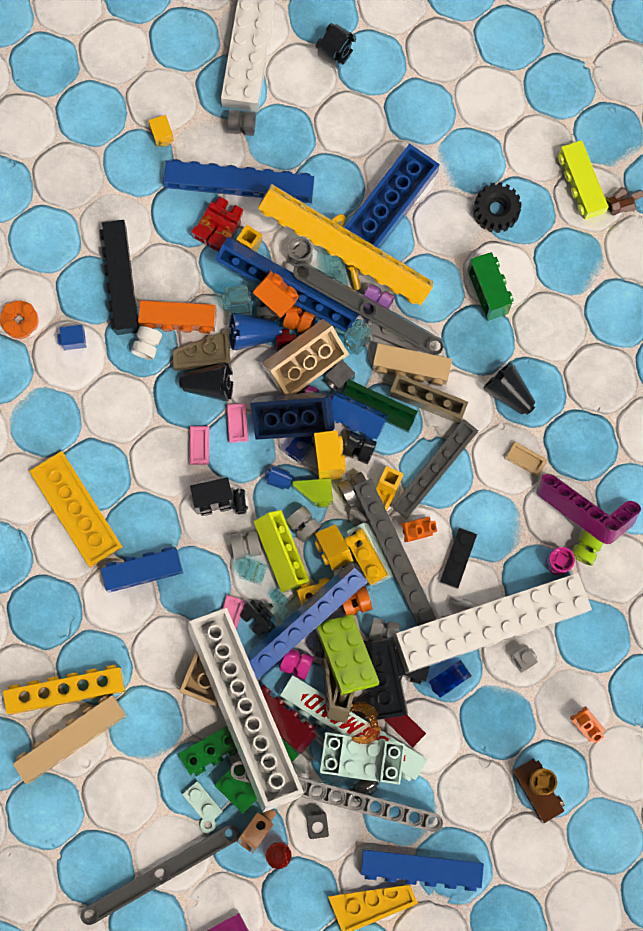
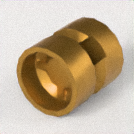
(542, 781)

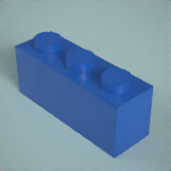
(358, 416)

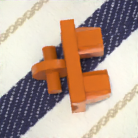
(418, 529)
(588, 725)

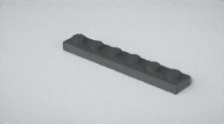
(435, 469)

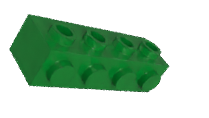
(208, 751)

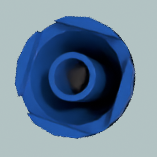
(251, 331)

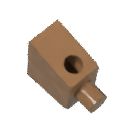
(252, 837)

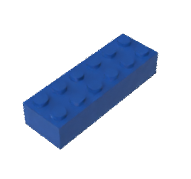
(393, 196)

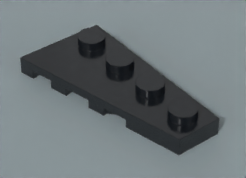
(389, 695)

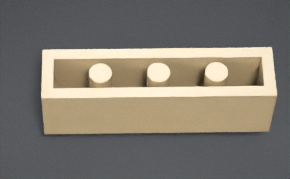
(412, 364)

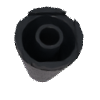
(209, 382)
(511, 389)

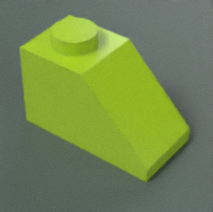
(316, 491)

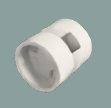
(146, 343)

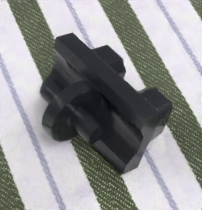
(261, 614)

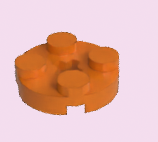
(12, 311)

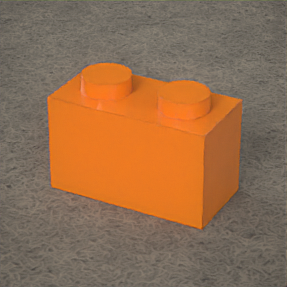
(276, 293)

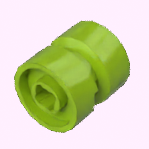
(589, 542)

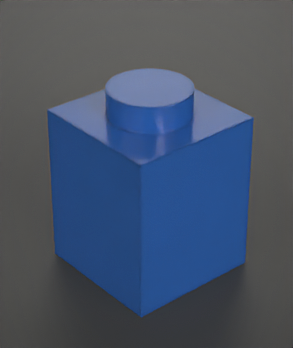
(72, 337)

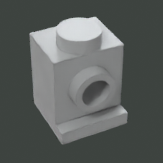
(524, 658)

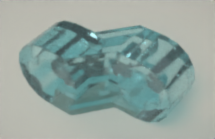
(281, 601)

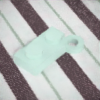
(203, 805)

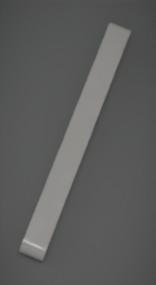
(364, 806)

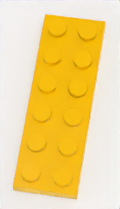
(76, 509)

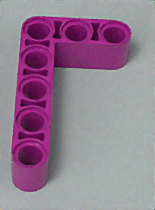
(586, 514)

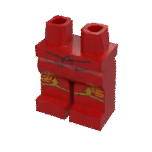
(218, 224)

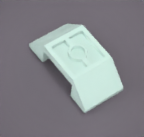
(372, 761)

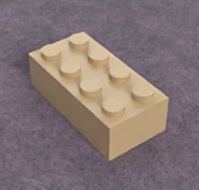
(305, 358)

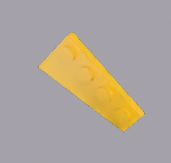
(369, 906)

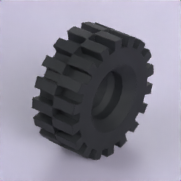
(499, 194)

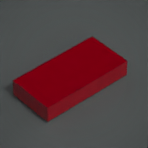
(406, 729)

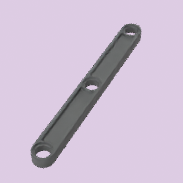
(356, 302)
(148, 881)

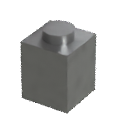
(339, 376)

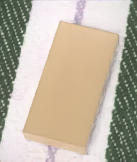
(526, 459)

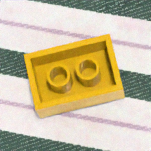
(329, 455)

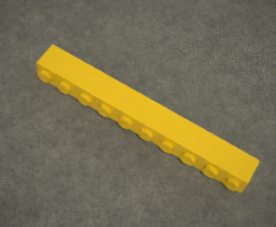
(345, 245)

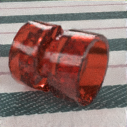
(278, 855)

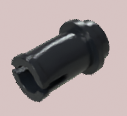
(239, 502)

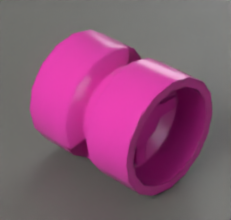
(560, 561)
(297, 664)

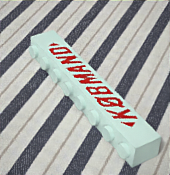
(313, 704)

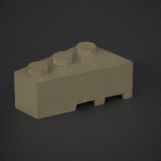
(337, 705)

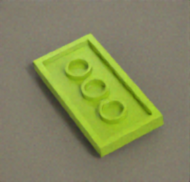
(347, 654)

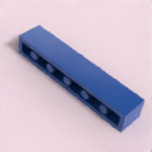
(422, 868)

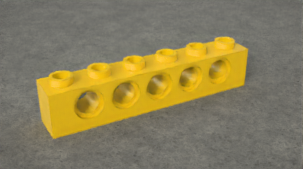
(14, 704)

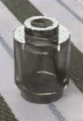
(364, 786)

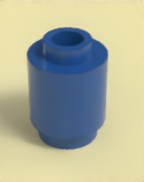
(278, 478)

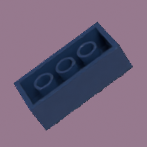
(292, 415)

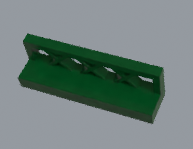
(399, 414)

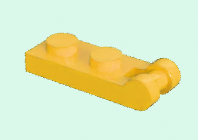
(367, 557)

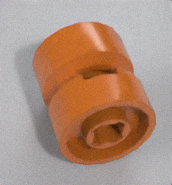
(299, 320)
(363, 602)

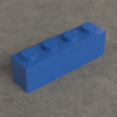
(141, 570)

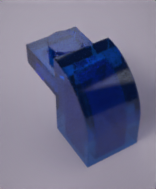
(449, 679)

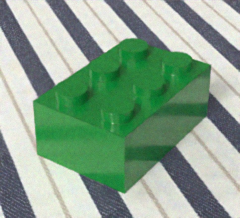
(490, 286)

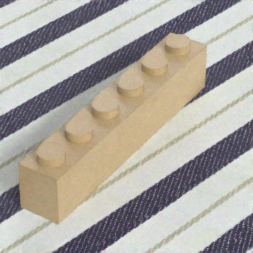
(70, 739)

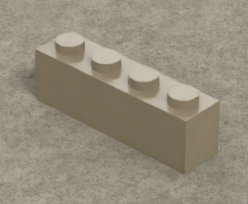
(428, 398)

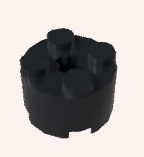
(335, 45)

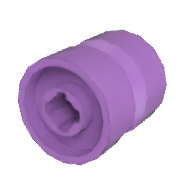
(383, 298)

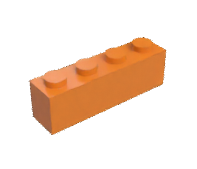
(178, 316)

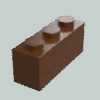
(545, 806)

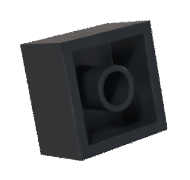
(212, 496)

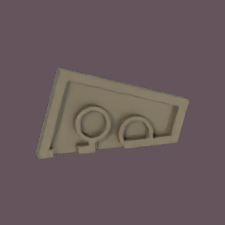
(203, 354)

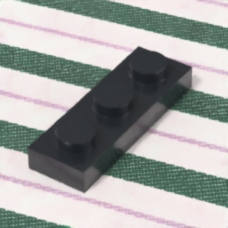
(458, 558)

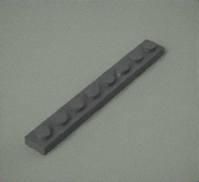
(394, 552)

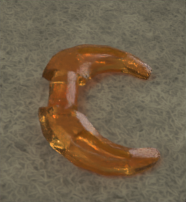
(370, 712)

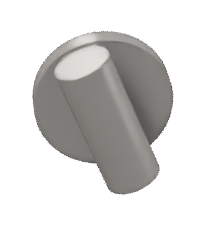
(357, 516)

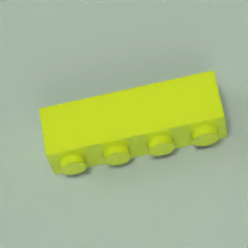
(583, 180)
(281, 551)

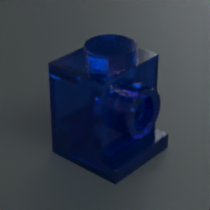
(299, 454)

